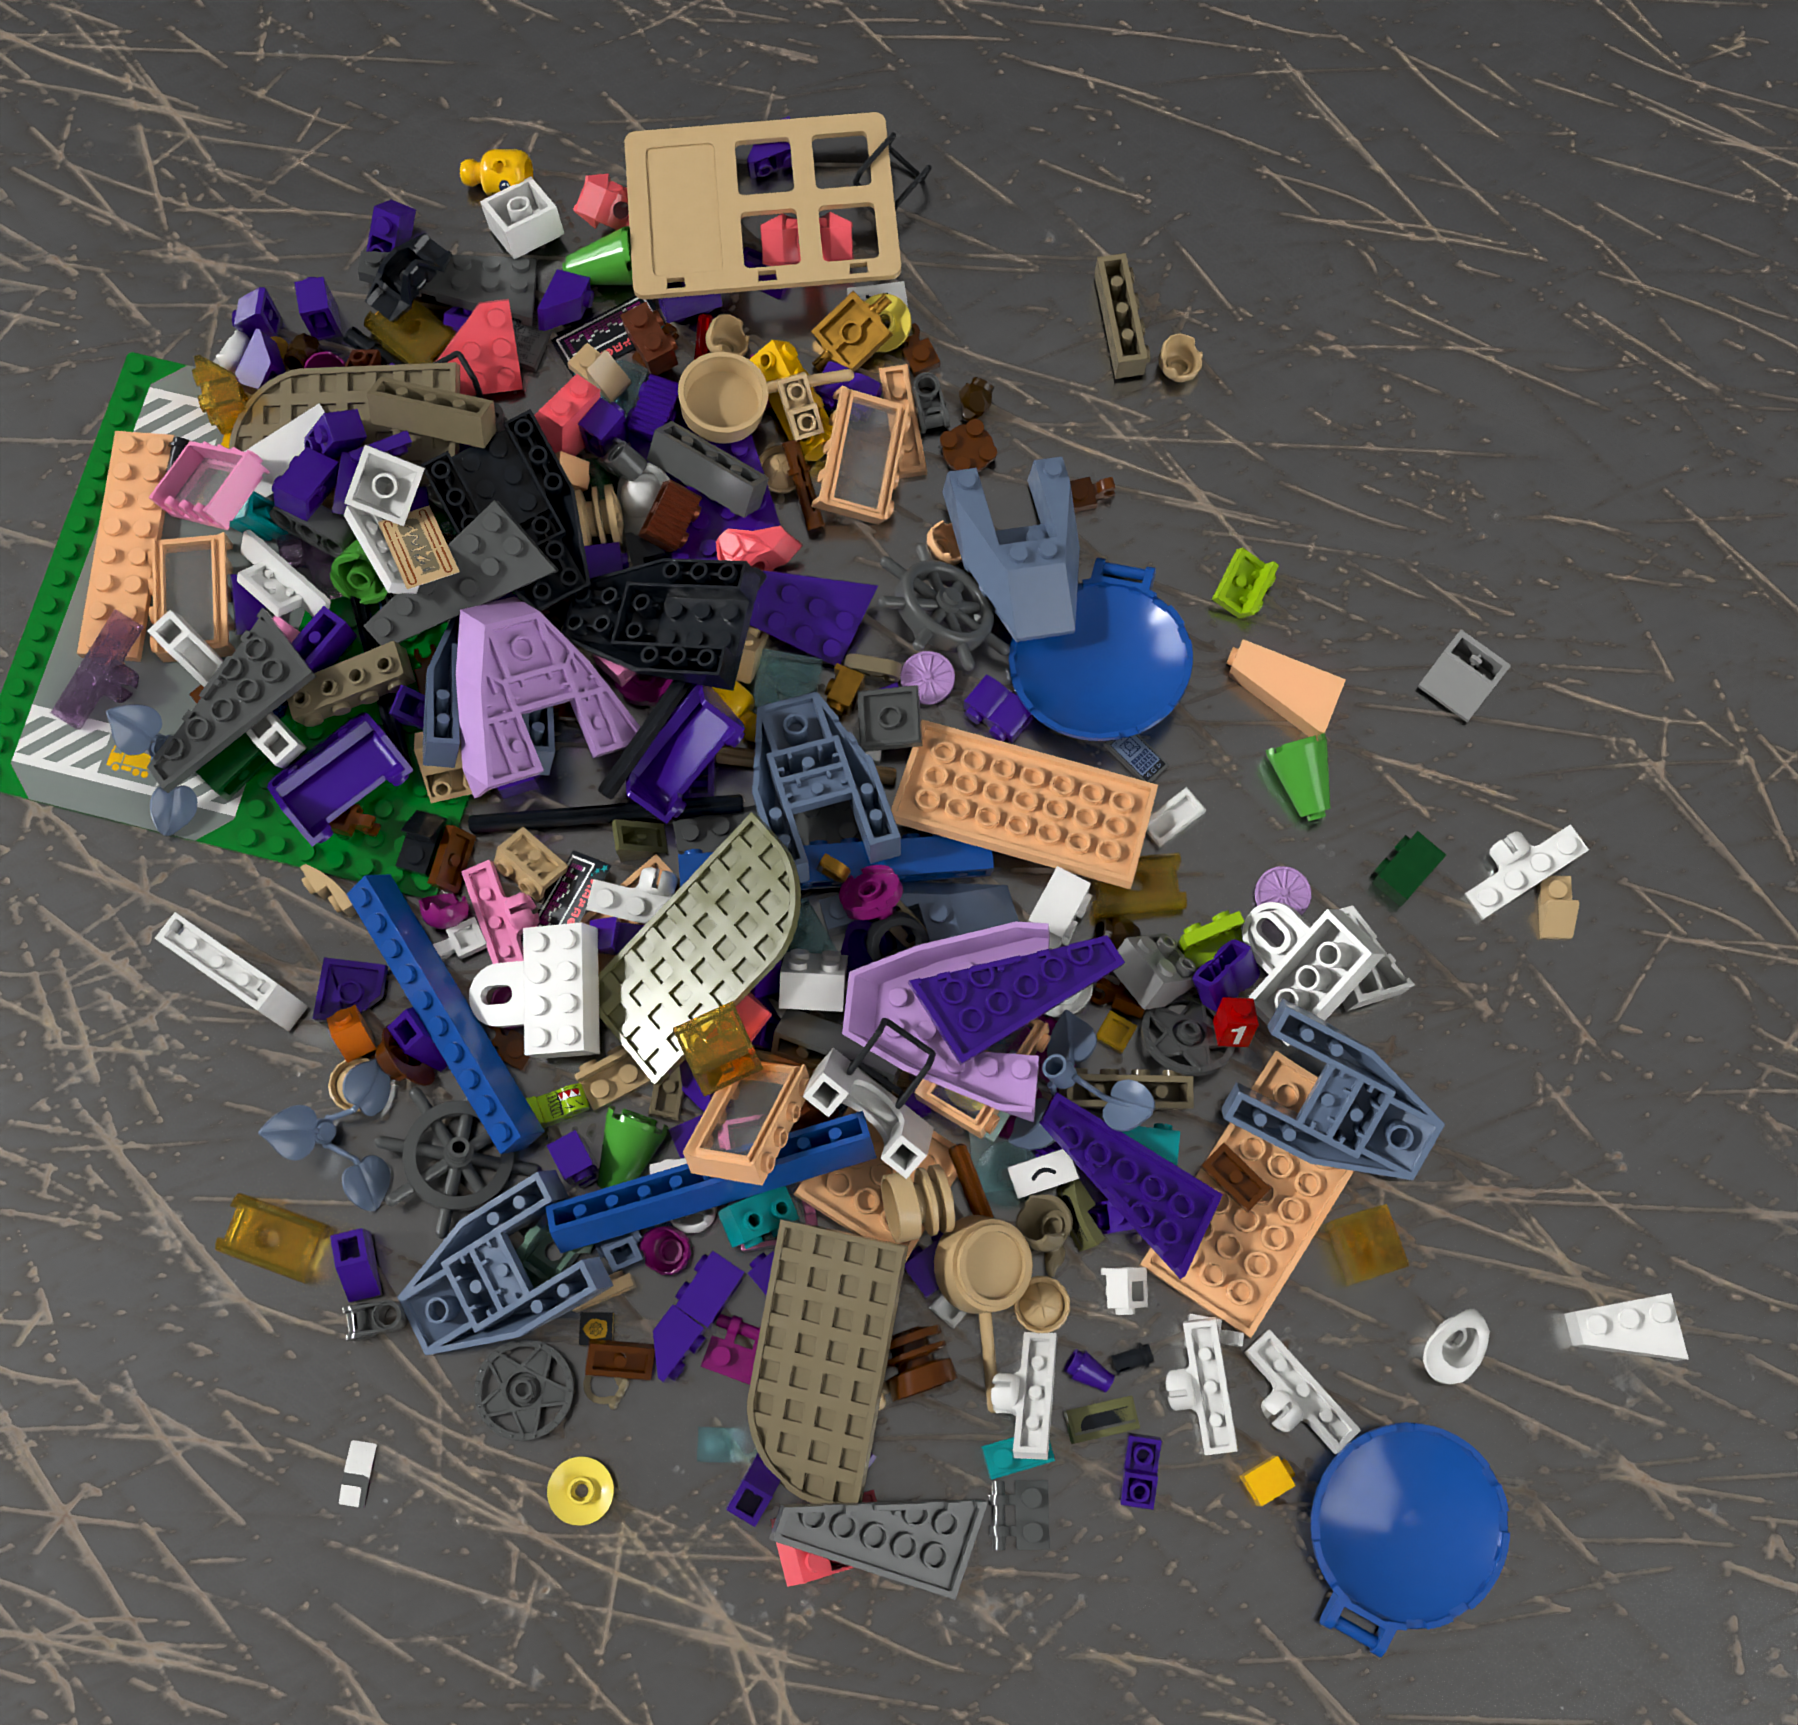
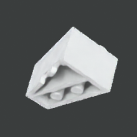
(1382, 981)
(1630, 1327)

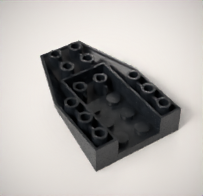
(532, 487)
(668, 618)

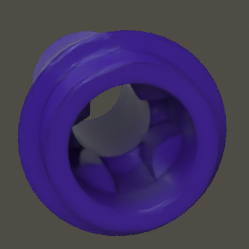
(1087, 1370)

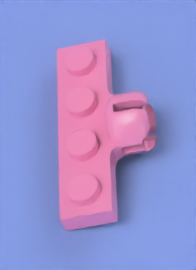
(499, 916)

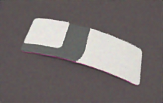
(357, 1474)

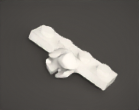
(372, 540)
(1523, 867)
(635, 903)
(1205, 1386)
(1029, 1395)
(1298, 1395)

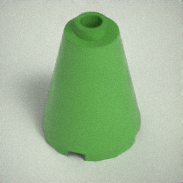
(604, 260)
(355, 576)
(1304, 774)
(627, 1146)

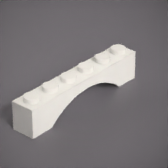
(202, 662)

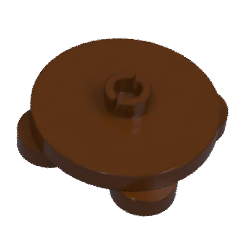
(968, 446)

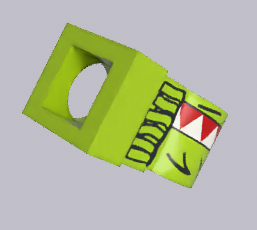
(559, 1104)

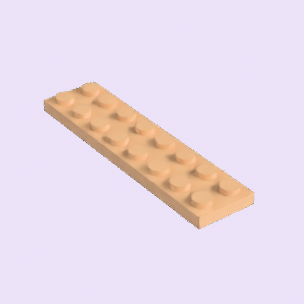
(125, 536)

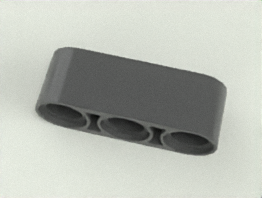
(323, 529)

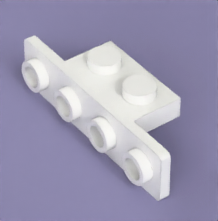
(276, 581)

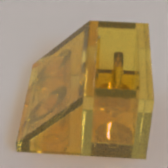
(221, 394)
(718, 1048)
(1367, 1244)

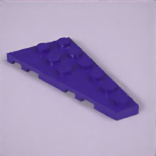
(812, 612)
(999, 997)
(1149, 1191)

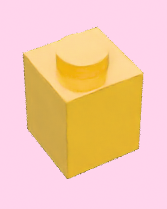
(1268, 1480)

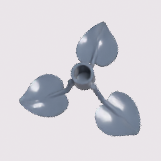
(136, 732)
(1071, 1043)
(298, 1129)

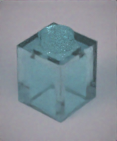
(715, 1444)

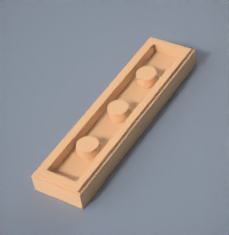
(898, 388)

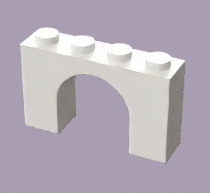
(902, 1130)

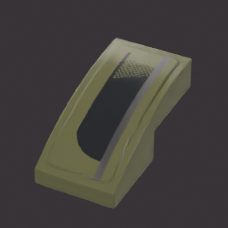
(1084, 1229)
(1101, 1419)

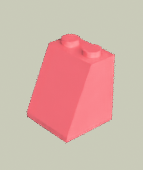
(564, 411)

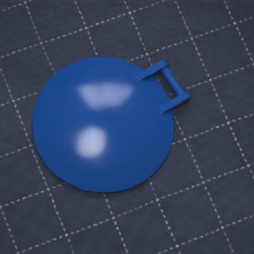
(1116, 669)
(1407, 1531)

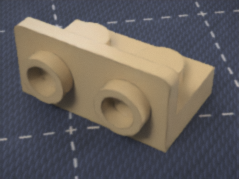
(529, 863)
(611, 1078)

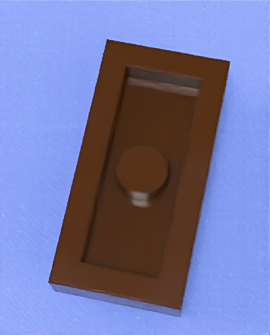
(451, 859)
(1235, 1177)
(619, 1359)

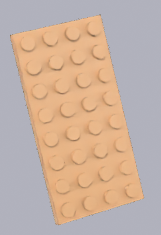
(1025, 804)
(1254, 1252)

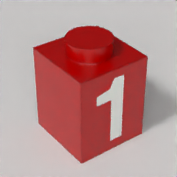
(1235, 1022)

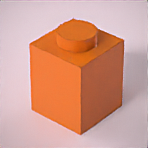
(351, 1033)

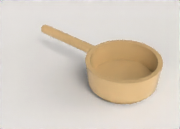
(727, 395)
(983, 1271)

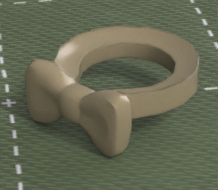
(613, 1401)

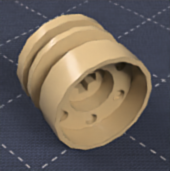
(600, 516)
(924, 1202)

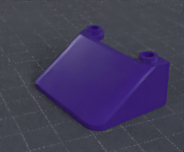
(682, 751)
(337, 776)

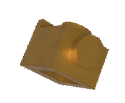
(843, 690)

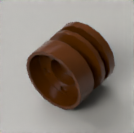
(916, 1363)

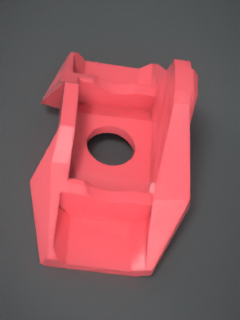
(598, 199)
(782, 246)
(760, 548)

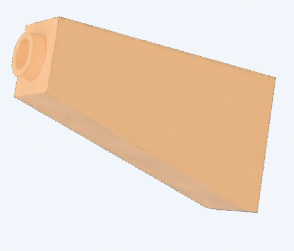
(1288, 686)

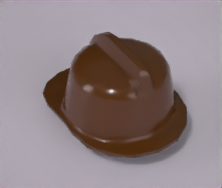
(400, 1065)

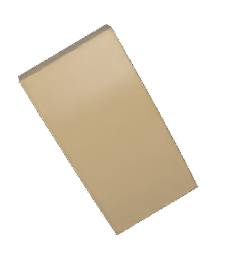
(799, 406)
(324, 886)

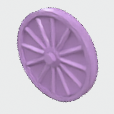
(931, 673)
(1284, 886)

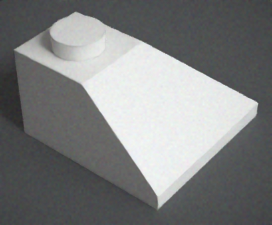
(384, 485)

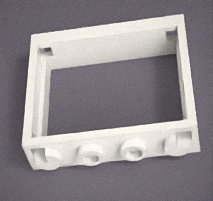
(231, 971)

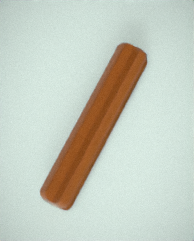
(970, 1180)

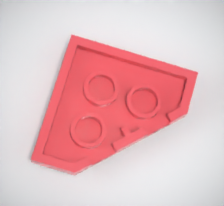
(489, 348)

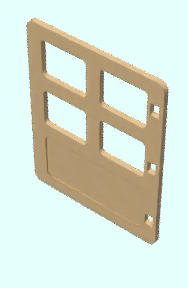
(691, 212)

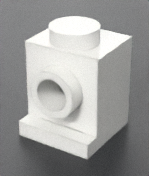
(1126, 1289)

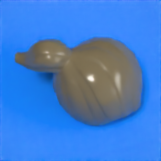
(1046, 1225)

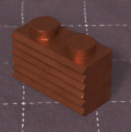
(671, 516)

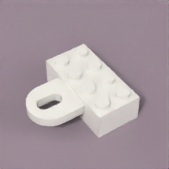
(1315, 962)
(551, 991)

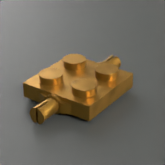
(852, 332)

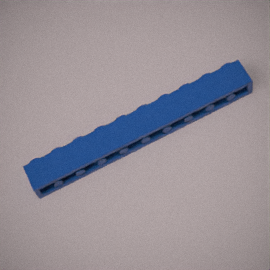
(919, 860)
(445, 1013)
(680, 1193)

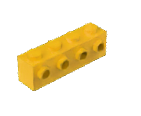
(778, 361)

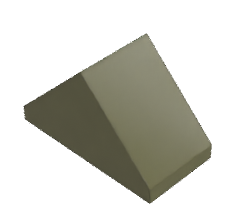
(638, 839)

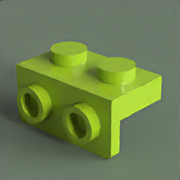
(1245, 584)
(1203, 942)

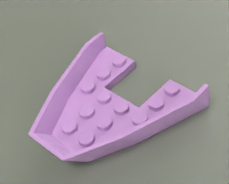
(515, 665)
(883, 991)

